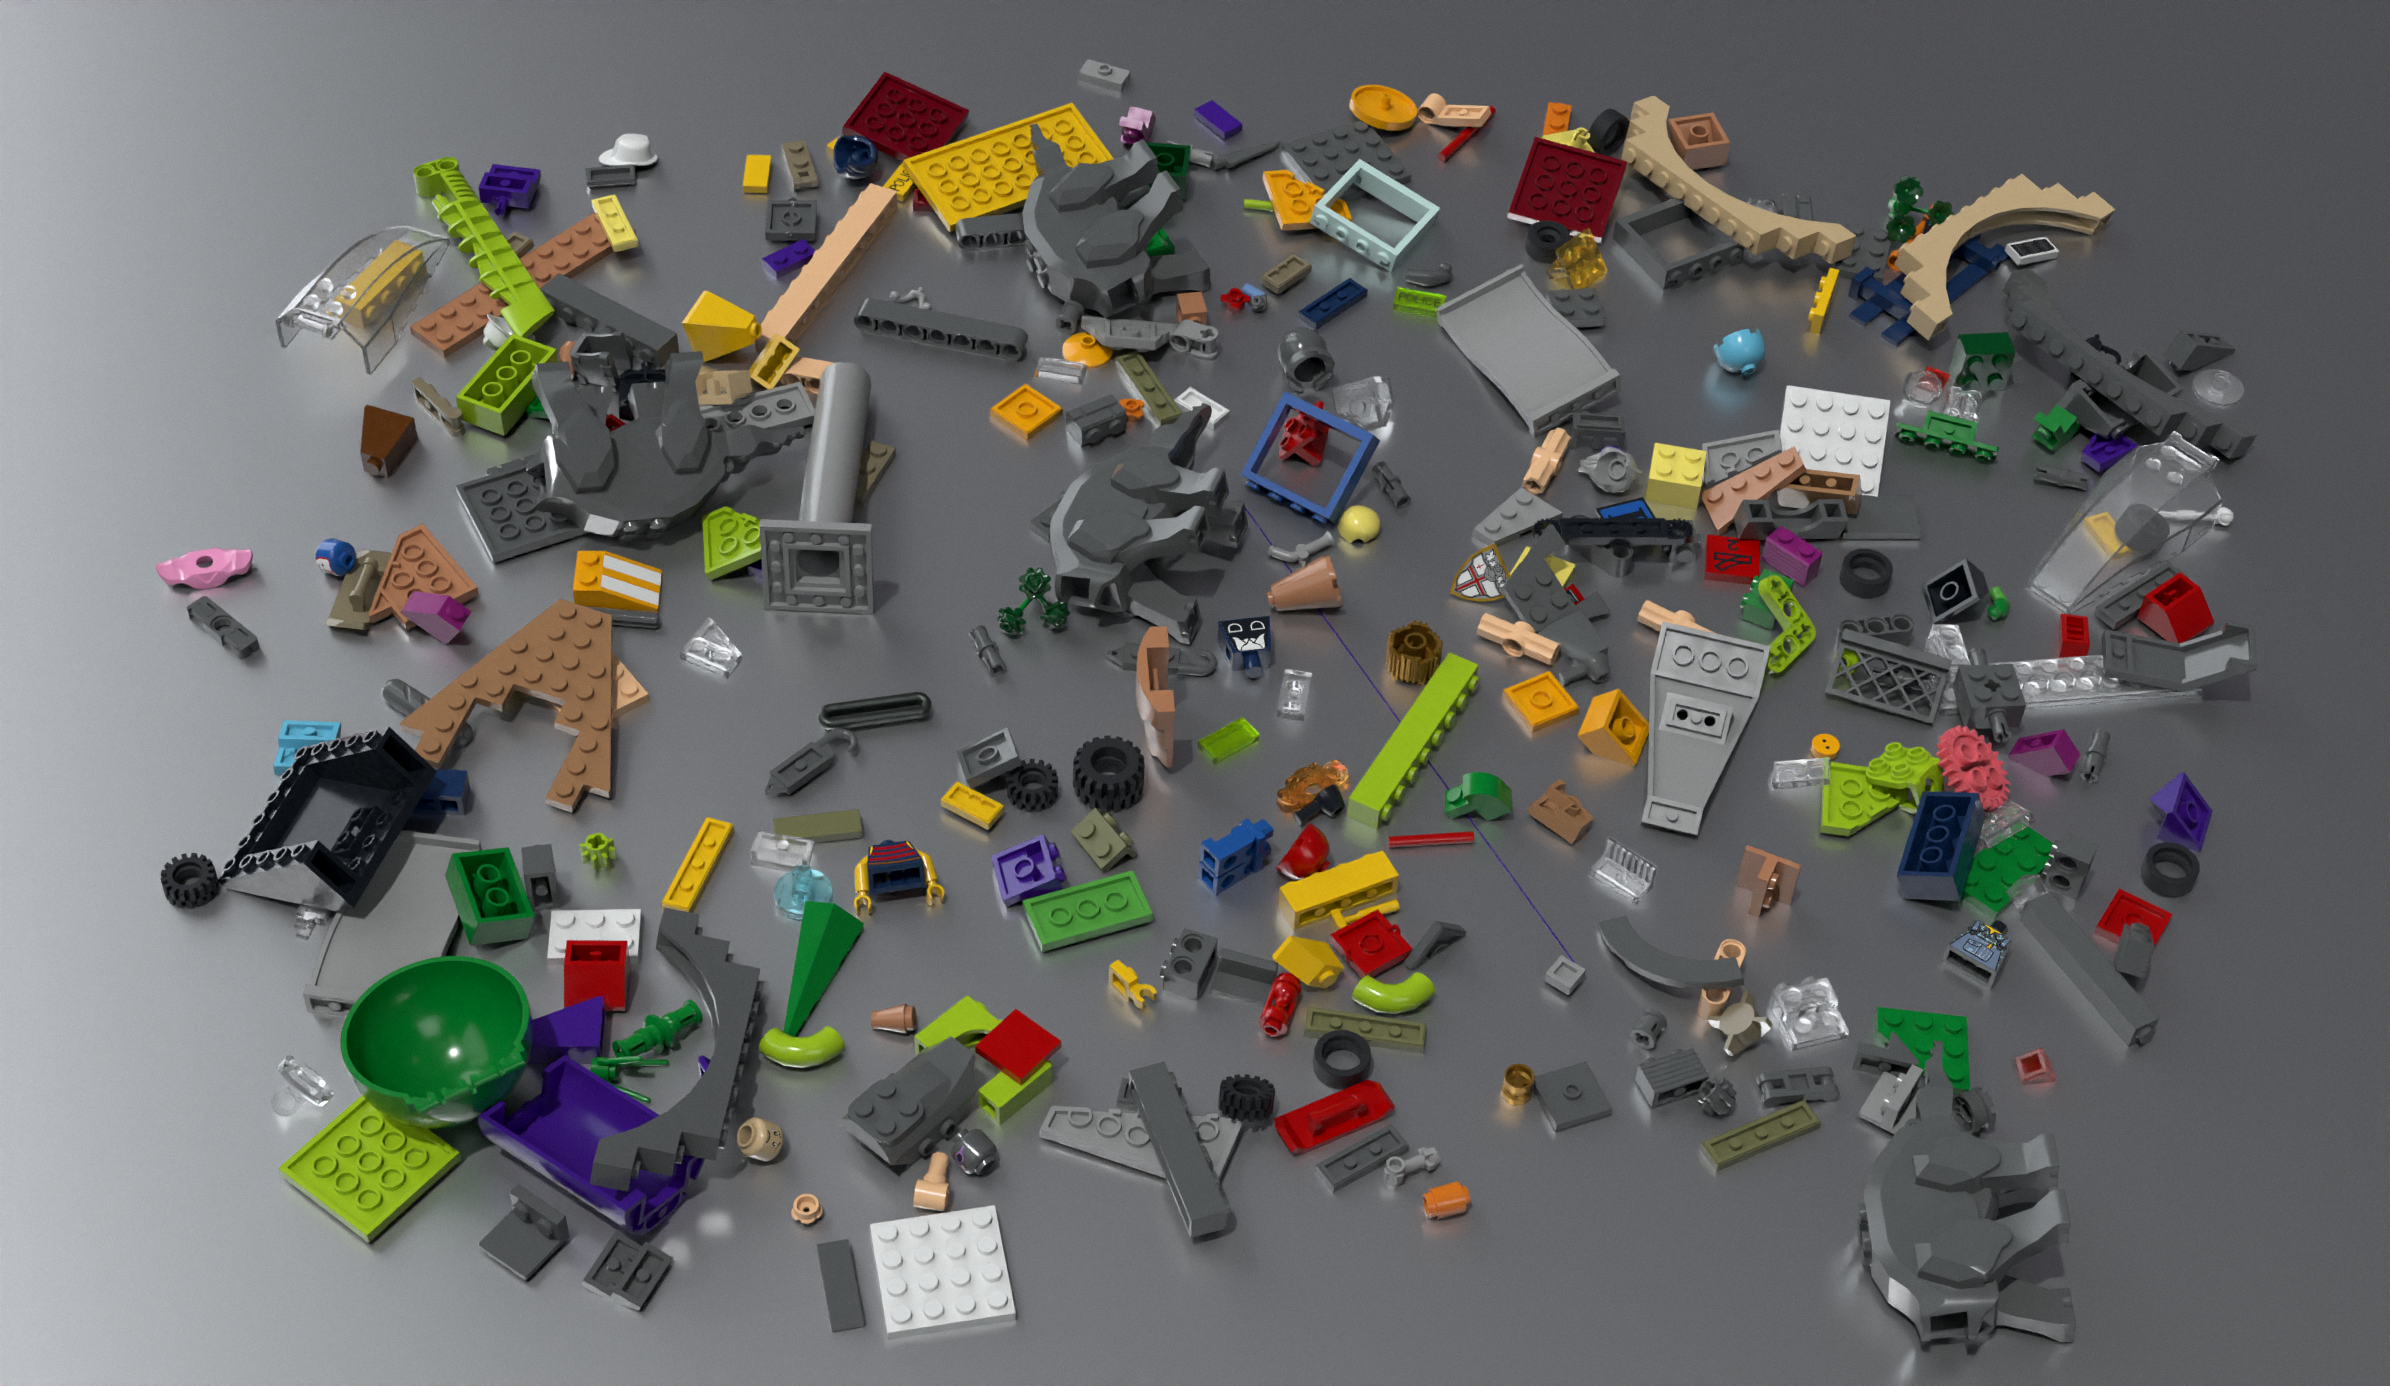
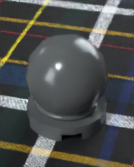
(1305, 359)

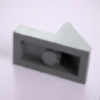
(1892, 1059)

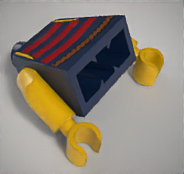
(894, 868)

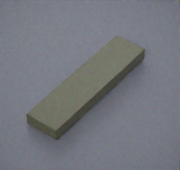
(1148, 388)
(1376, 1030)
(1760, 1135)

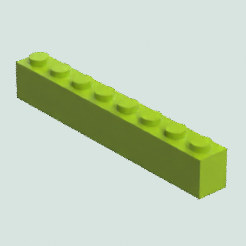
(1412, 741)

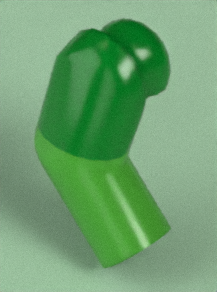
(2001, 603)

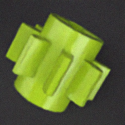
(597, 850)

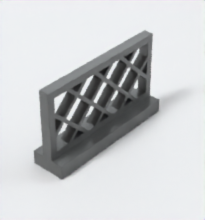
(1894, 654)

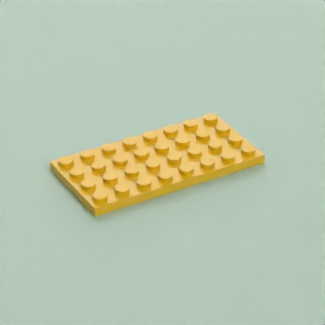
(997, 167)

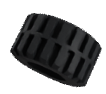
(1108, 790)

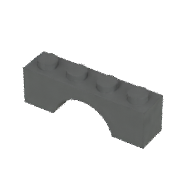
(1817, 521)

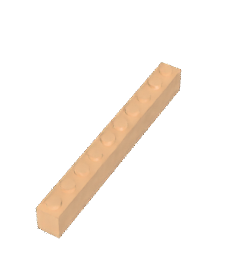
(829, 266)

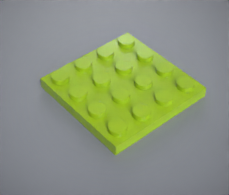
(368, 1167)

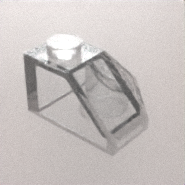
(1365, 402)

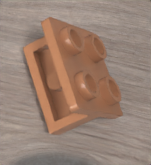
(1768, 878)

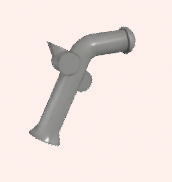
(1302, 551)

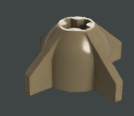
(1741, 1024)

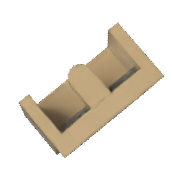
(722, 386)

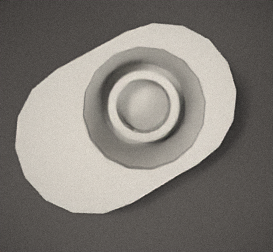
(629, 150)
(497, 332)

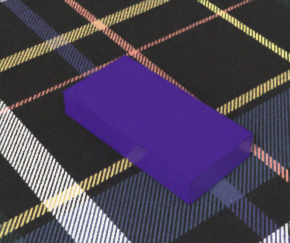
(1218, 119)

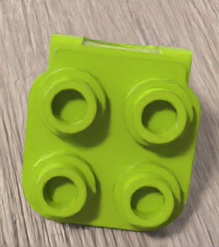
(1907, 768)

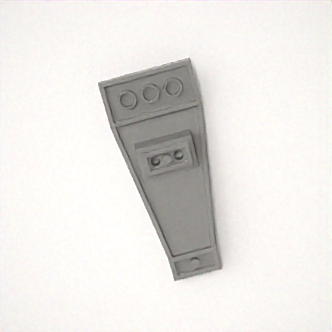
(1705, 679)

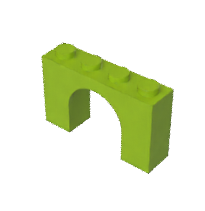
(969, 1024)

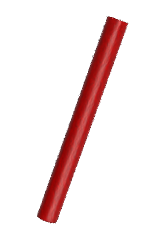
(1460, 139)

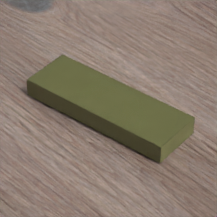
(821, 826)

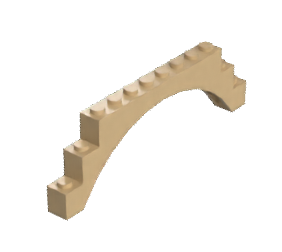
(2012, 204)
(1756, 229)

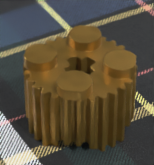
(1413, 653)

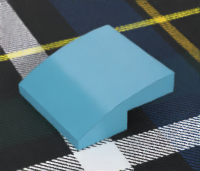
(299, 734)

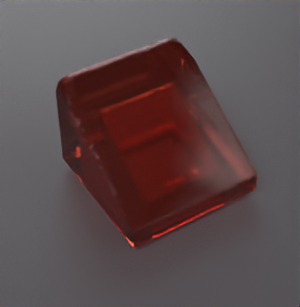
(2035, 1067)

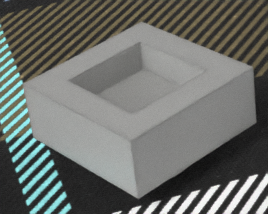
(1564, 975)

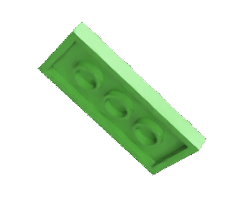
(1087, 910)

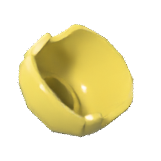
(1359, 523)

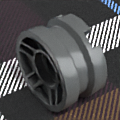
(1973, 1110)

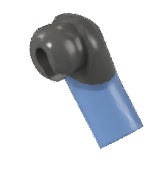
(1258, 297)

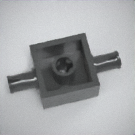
(1989, 696)

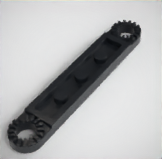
(1618, 531)

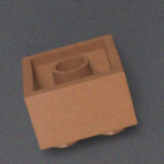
(1699, 140)

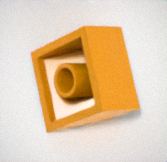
(1614, 728)

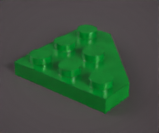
(1919, 1031)

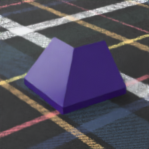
(2183, 813)

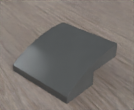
(626, 1271)

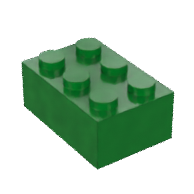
(489, 896)

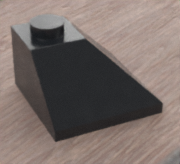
(1954, 590)

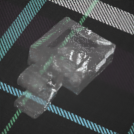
(308, 918)

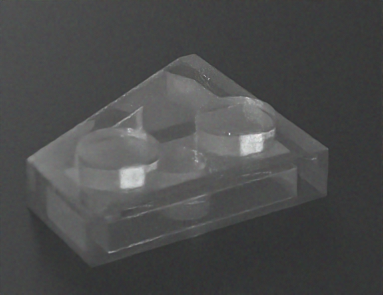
(2004, 823)

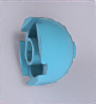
(1741, 351)

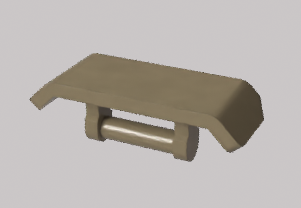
(359, 591)

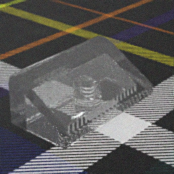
(781, 851)

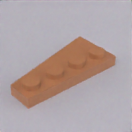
(1753, 484)

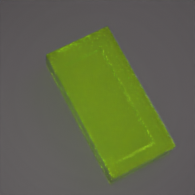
(1228, 740)

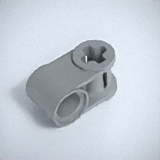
(1193, 338)

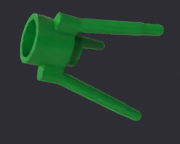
(610, 1069)

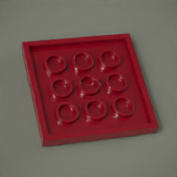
(904, 118)
(1567, 188)

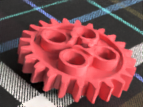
(1967, 752)

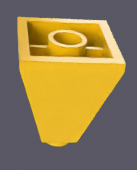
(719, 327)

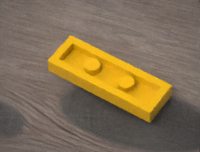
(1822, 300)

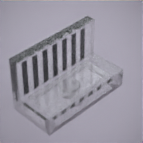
(1624, 872)

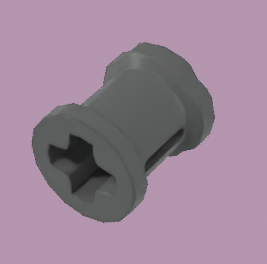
(1068, 319)
(1648, 1028)

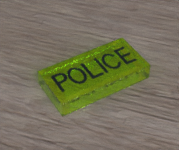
(1417, 302)

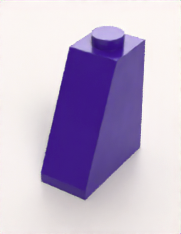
(570, 1032)

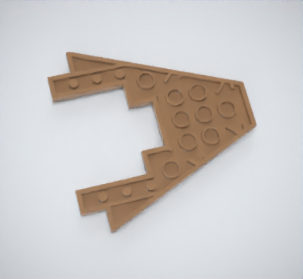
(556, 658)

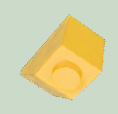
(1309, 961)

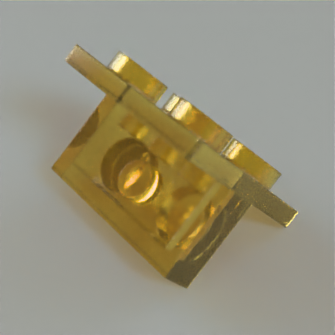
(1578, 261)

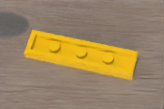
(698, 865)

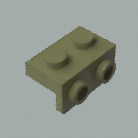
(1102, 840)

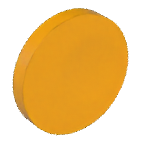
(1383, 107)

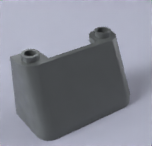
(2102, 415)

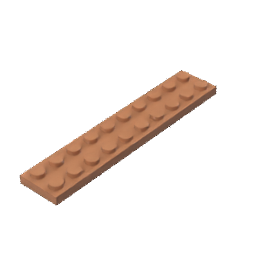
(466, 315)

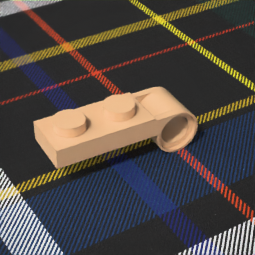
(1437, 112)

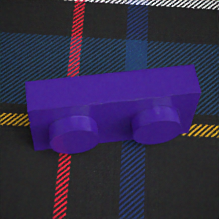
(788, 259)

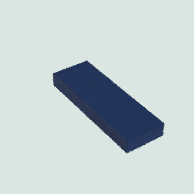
(1332, 304)

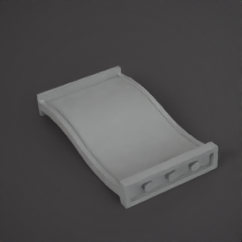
(1528, 350)
(396, 922)

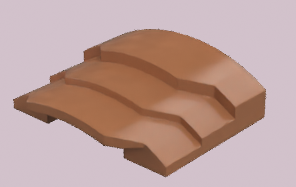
(1152, 697)

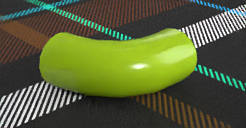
(1393, 997)
(801, 1051)

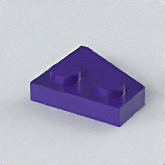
(2105, 453)

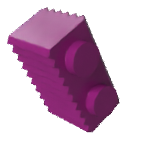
(1792, 556)

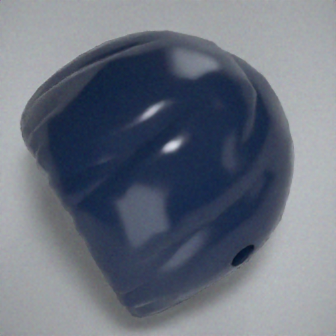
(854, 157)

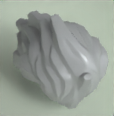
(1611, 469)

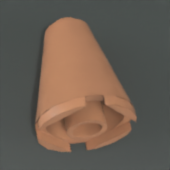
(1307, 588)

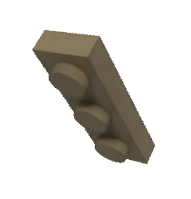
(872, 467)

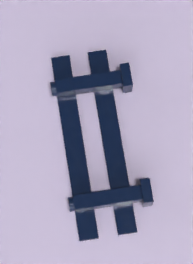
(1889, 299)

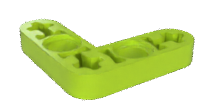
(1791, 625)

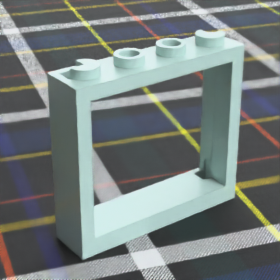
(1391, 193)

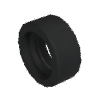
(1608, 132)
(1866, 587)
(2177, 855)
(1341, 1041)

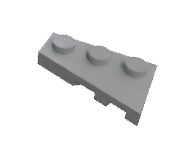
(1738, 454)
(1513, 518)

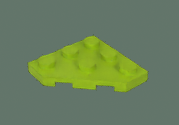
(729, 541)
(1853, 801)

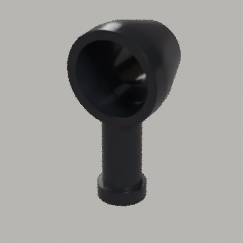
(1328, 801)

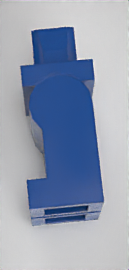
(1234, 856)

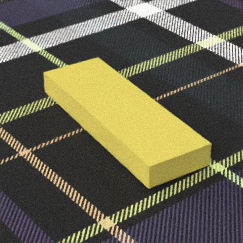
(614, 223)

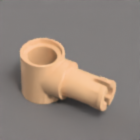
(933, 1190)

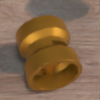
(1517, 1084)

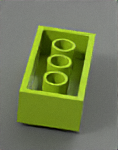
(504, 385)

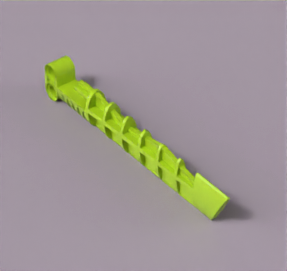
(494, 257)

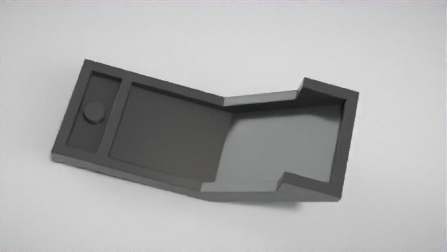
(2180, 664)

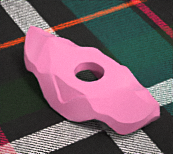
(224, 565)

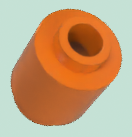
(1446, 1200)

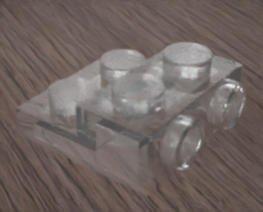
(1808, 1013)

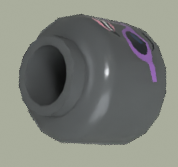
(973, 1151)

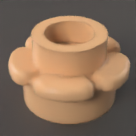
(804, 1202)

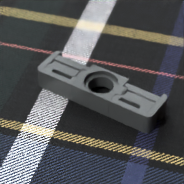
(212, 616)

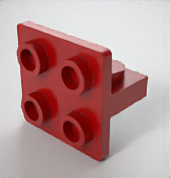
(1304, 437)

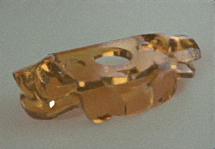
(1294, 795)

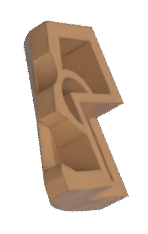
(1561, 812)

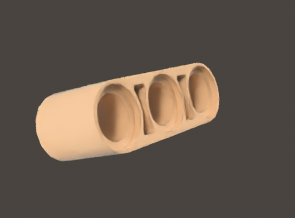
(806, 371)
(1714, 1001)

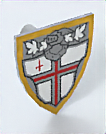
(1481, 576)

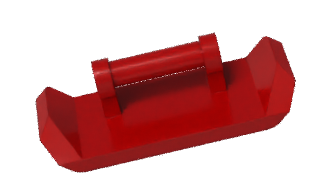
(1334, 1116)

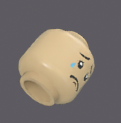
(760, 1139)

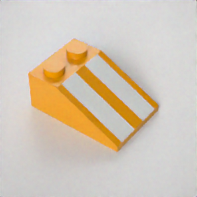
(615, 582)

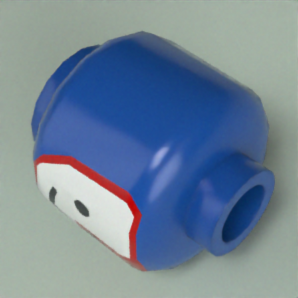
(335, 557)

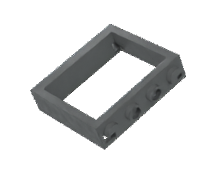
(1628, 232)

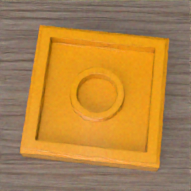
(1026, 411)
(1540, 701)

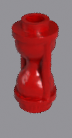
(1285, 993)

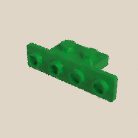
(1948, 433)

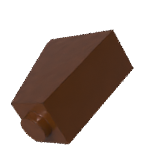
(385, 439)

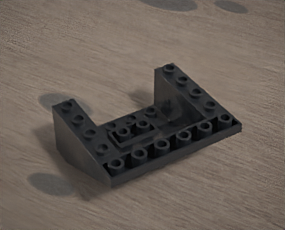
(330, 821)

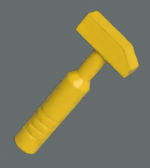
(1340, 922)

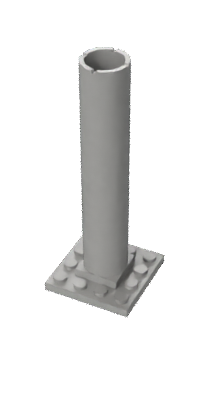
(823, 556)

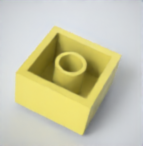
(1675, 475)

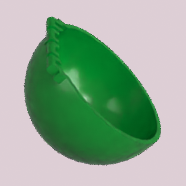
(439, 1041)

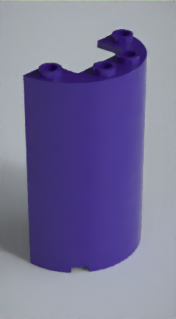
(561, 1134)

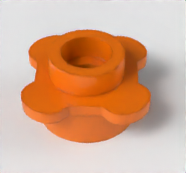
(1133, 409)

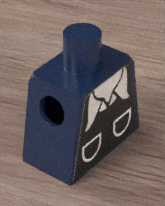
(1246, 644)

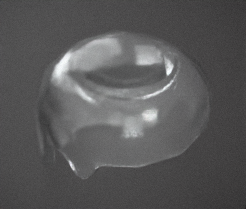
(1922, 389)

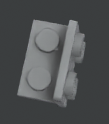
(1893, 1100)

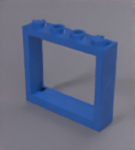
(1350, 479)

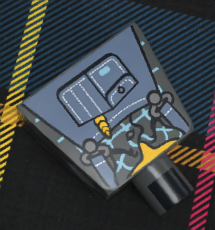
(1979, 951)

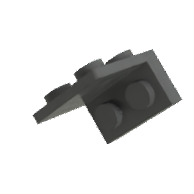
(526, 1234)

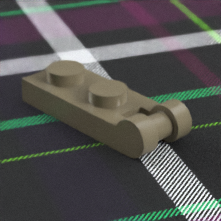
(799, 164)
(438, 407)

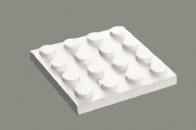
(1836, 432)
(942, 1272)

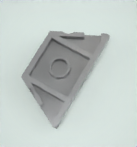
(1128, 333)

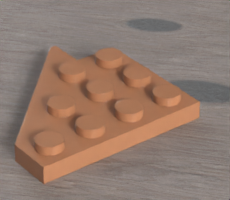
(420, 566)

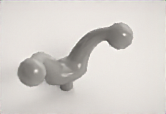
(894, 295)

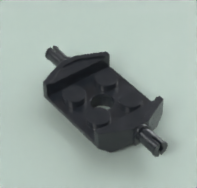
(630, 377)

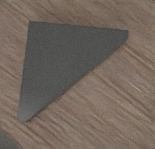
(1433, 942)

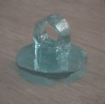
(801, 886)

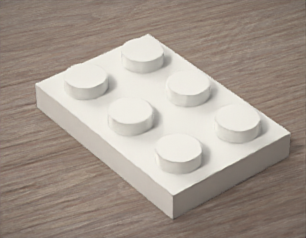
(594, 925)

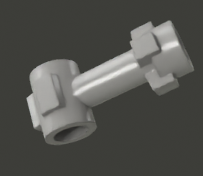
(1397, 1167)

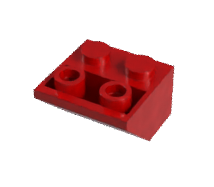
(2176, 610)
(596, 970)

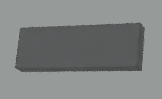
(1361, 1158)
(840, 1285)

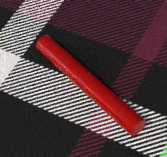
(1430, 839)

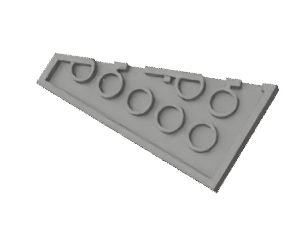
(1125, 1139)

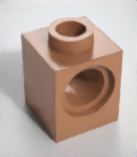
(1191, 307)

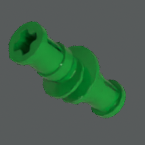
(658, 1031)

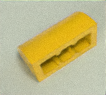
(772, 362)

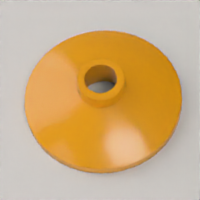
(1086, 350)

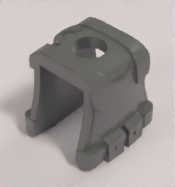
(599, 355)

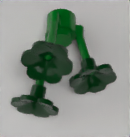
(1905, 196)

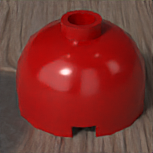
(1306, 854)

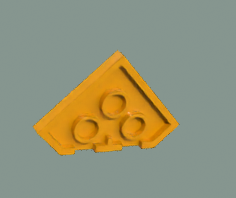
(1295, 200)

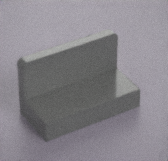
(1244, 977)

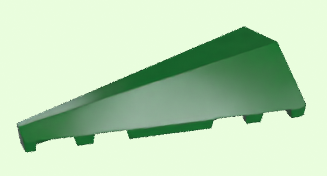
(823, 942)

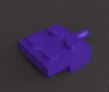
(509, 187)

